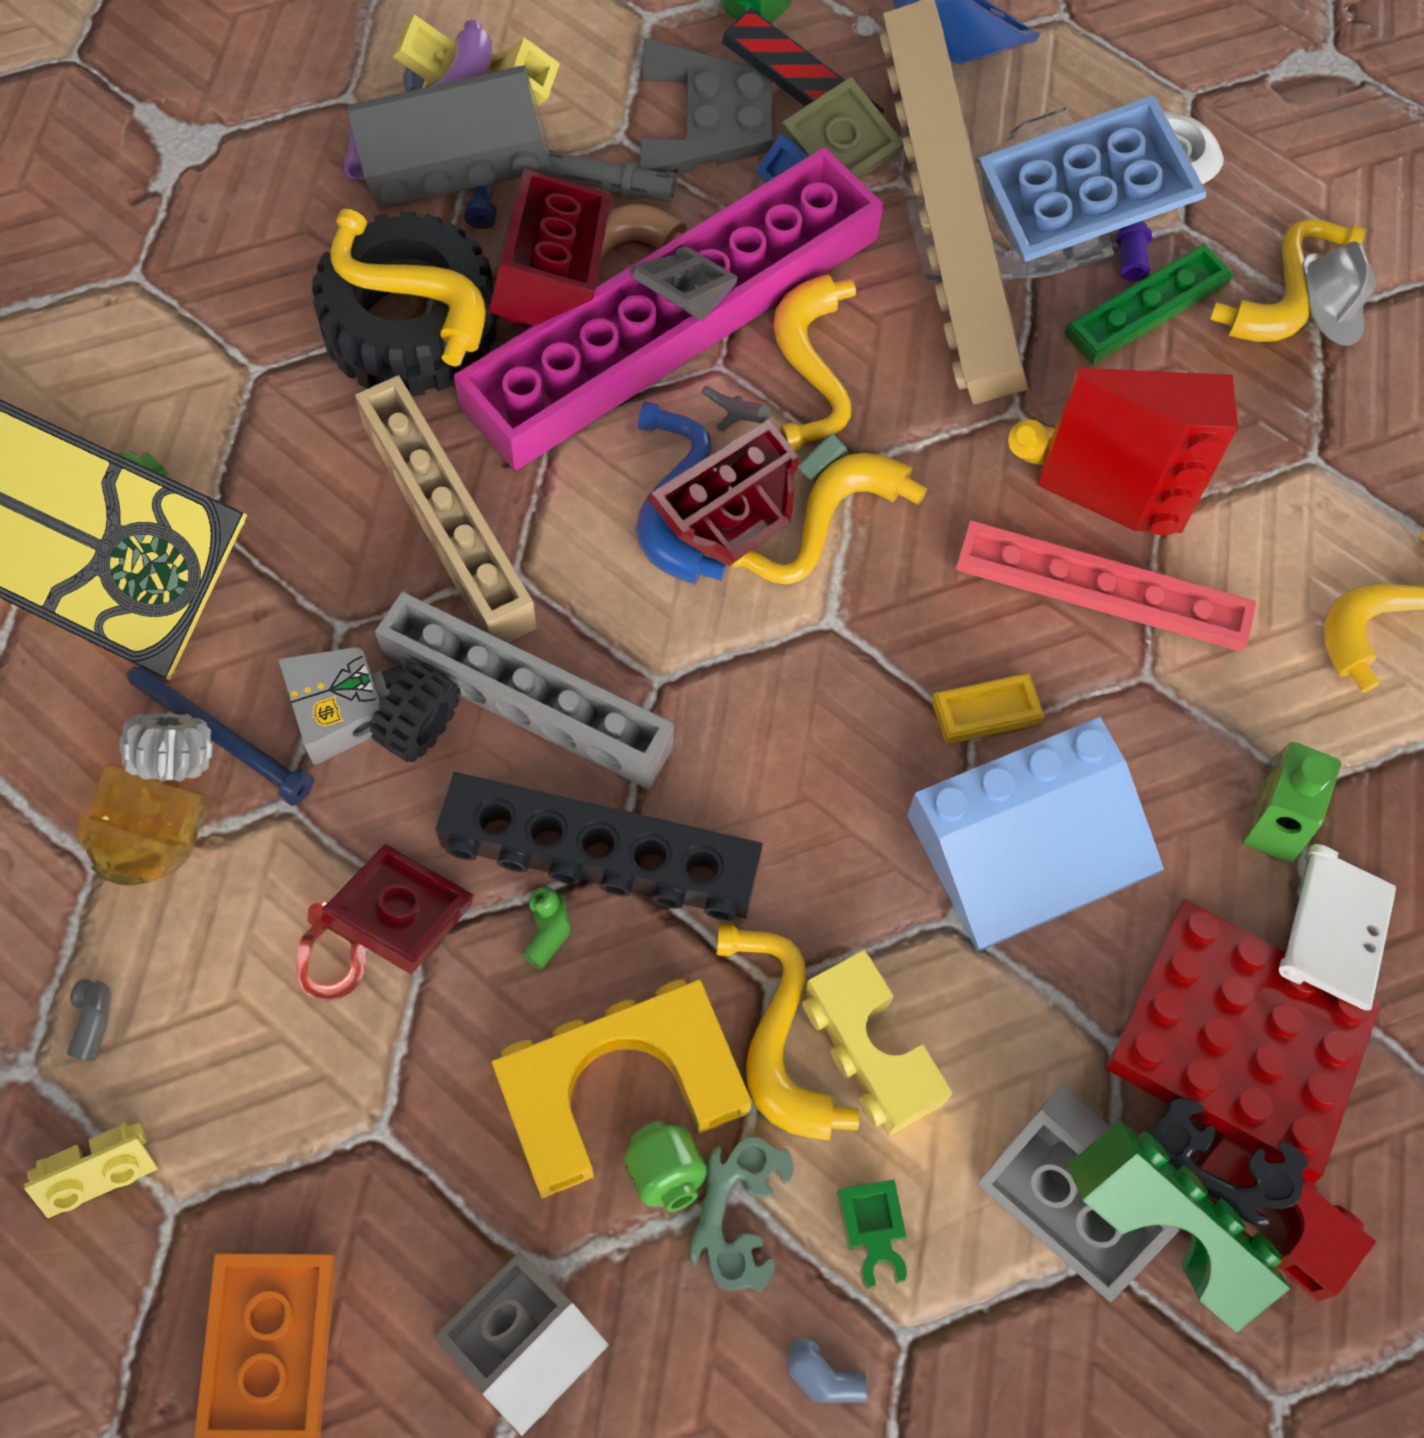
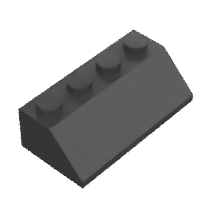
(449, 137)

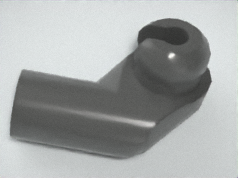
(93, 1019)

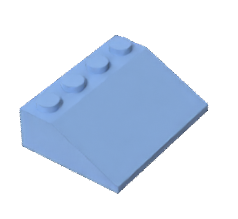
(1088, 179)
(1036, 833)

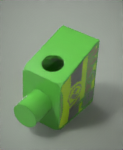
(1296, 787)

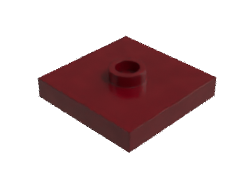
(397, 908)

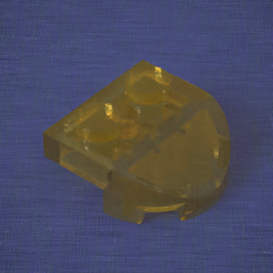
(139, 827)

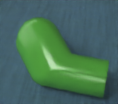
(552, 926)

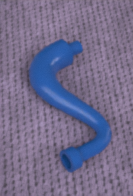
(653, 533)

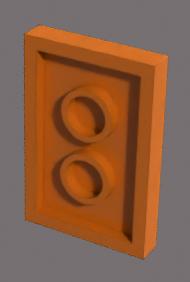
(266, 1346)

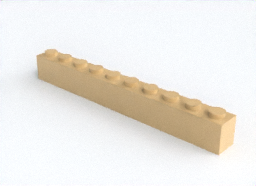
(954, 205)

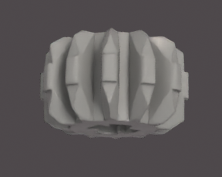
(166, 746)

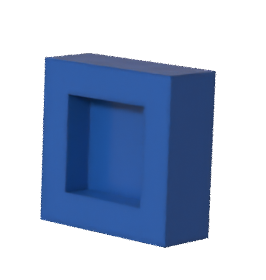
(781, 157)

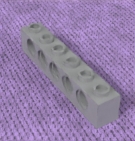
(528, 690)

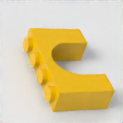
(672, 1027)

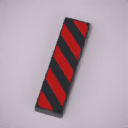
(781, 58)

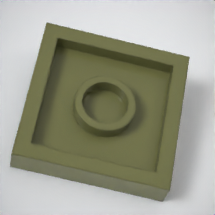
(848, 127)

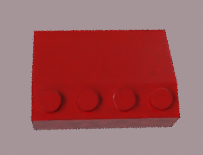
(1140, 444)

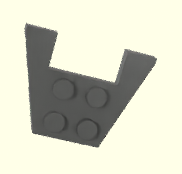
(725, 109)

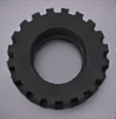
(412, 348)

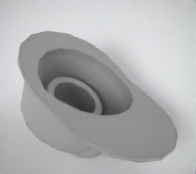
(1338, 290)

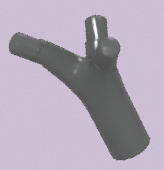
(737, 409)

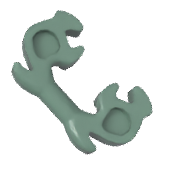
(733, 1263)

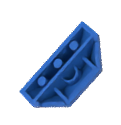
(978, 29)

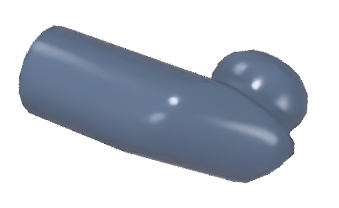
(818, 1379)

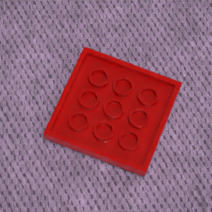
(1243, 1040)

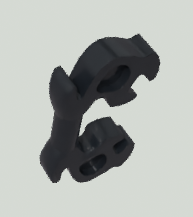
(1275, 1182)

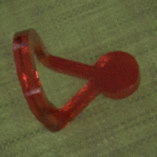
(358, 960)

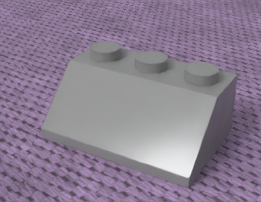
(1041, 1194)

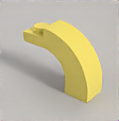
(431, 54)

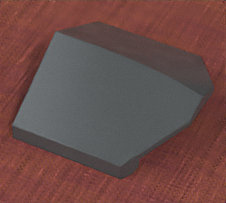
(686, 281)

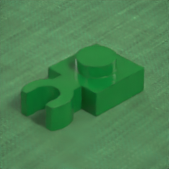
(873, 1222)

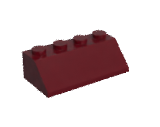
(550, 249)

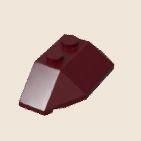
(733, 495)

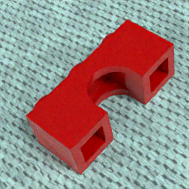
(1321, 1240)

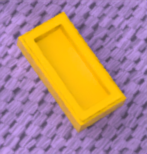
(987, 708)

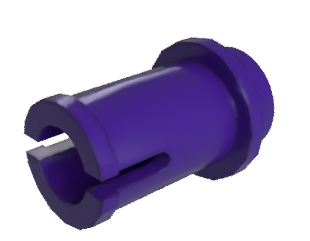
(1134, 250)

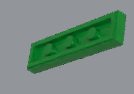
(1148, 303)

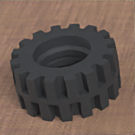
(415, 712)

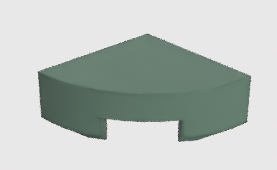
(822, 456)

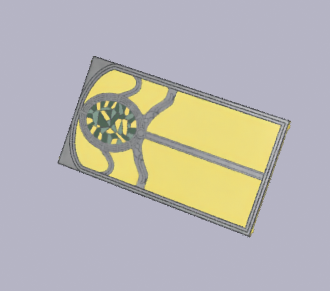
(105, 542)

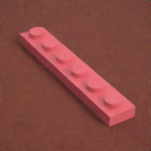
(1107, 586)

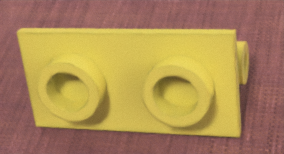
(69, 1179)

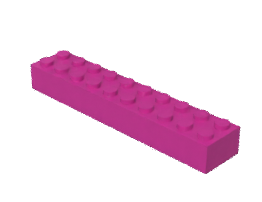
(629, 336)

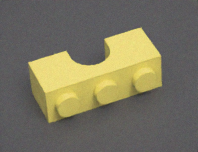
(893, 1086)

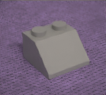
(521, 1342)

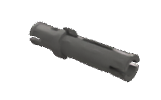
(619, 178)

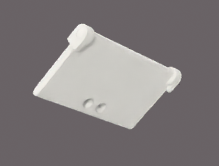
(1331, 928)

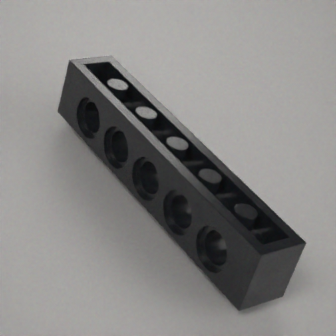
(477, 801)

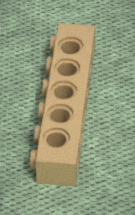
(446, 511)

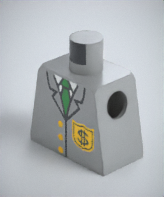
(335, 698)

